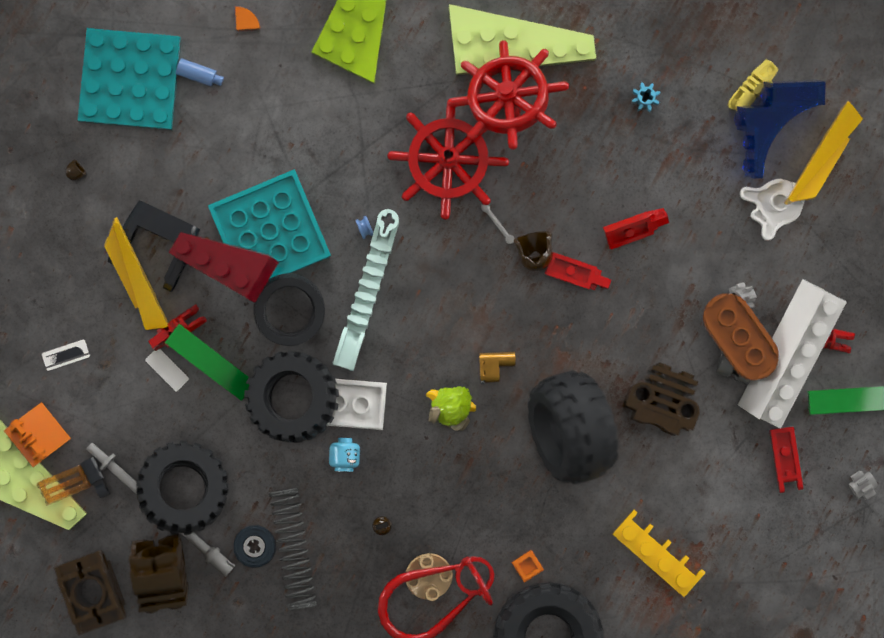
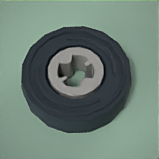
(242, 549)

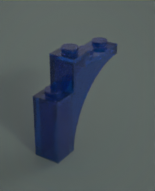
(763, 122)

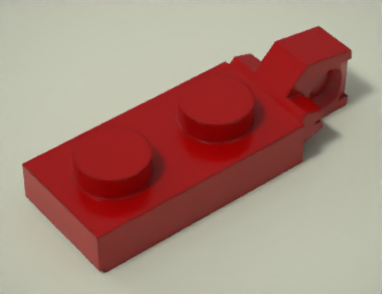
(634, 228)
(576, 272)

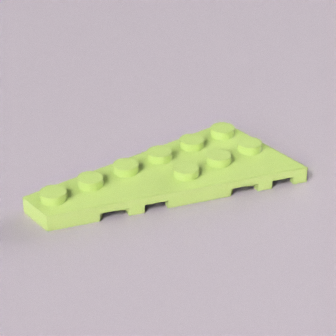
(478, 37)

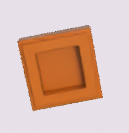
(527, 566)

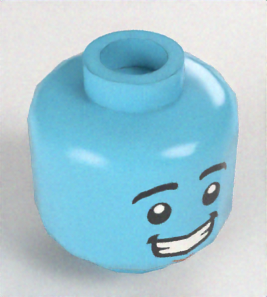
(344, 455)

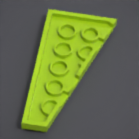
(353, 36)

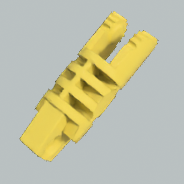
(753, 85)

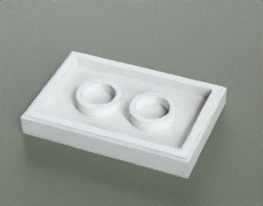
(360, 404)

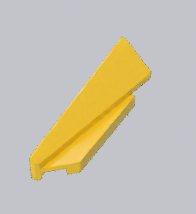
(825, 155)
(134, 278)

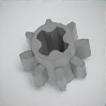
(746, 293)
(863, 485)

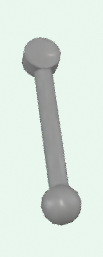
(508, 238)

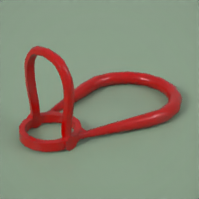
(415, 574)

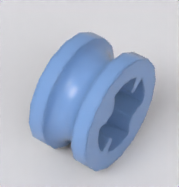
(364, 227)

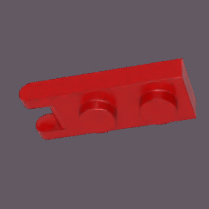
(786, 457)

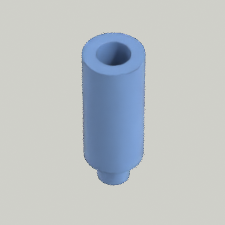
(198, 73)

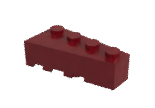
(231, 266)

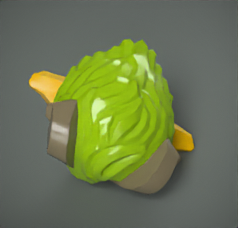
(451, 407)

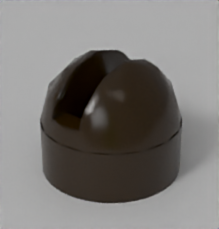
(74, 170)
(380, 520)

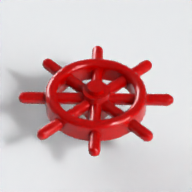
(508, 94)
(446, 159)

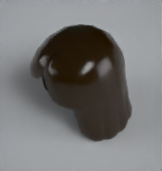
(531, 242)

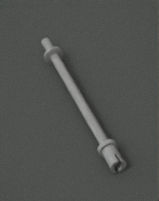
(211, 554)

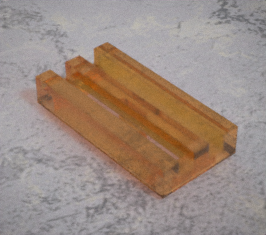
(45, 492)

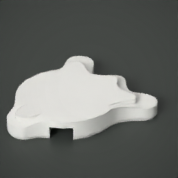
(770, 206)

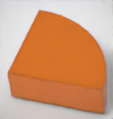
(246, 20)

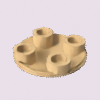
(431, 586)

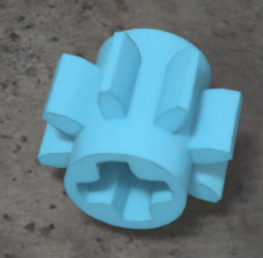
(642, 91)

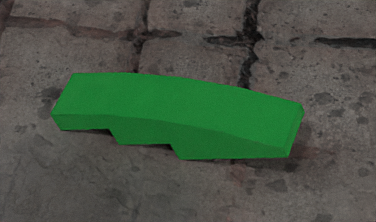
(208, 361)
(846, 400)

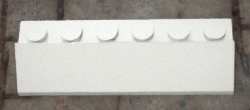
(799, 343)

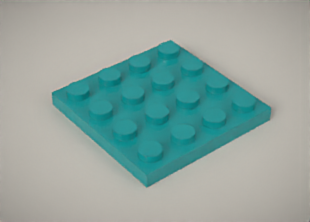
(129, 79)
(273, 221)

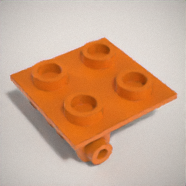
(37, 434)

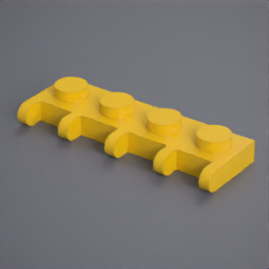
(656, 556)

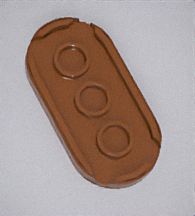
(740, 336)

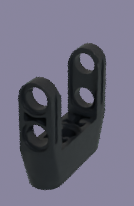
(163, 225)

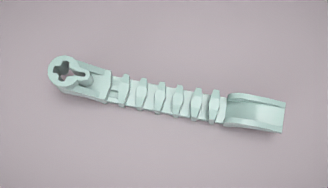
(369, 285)

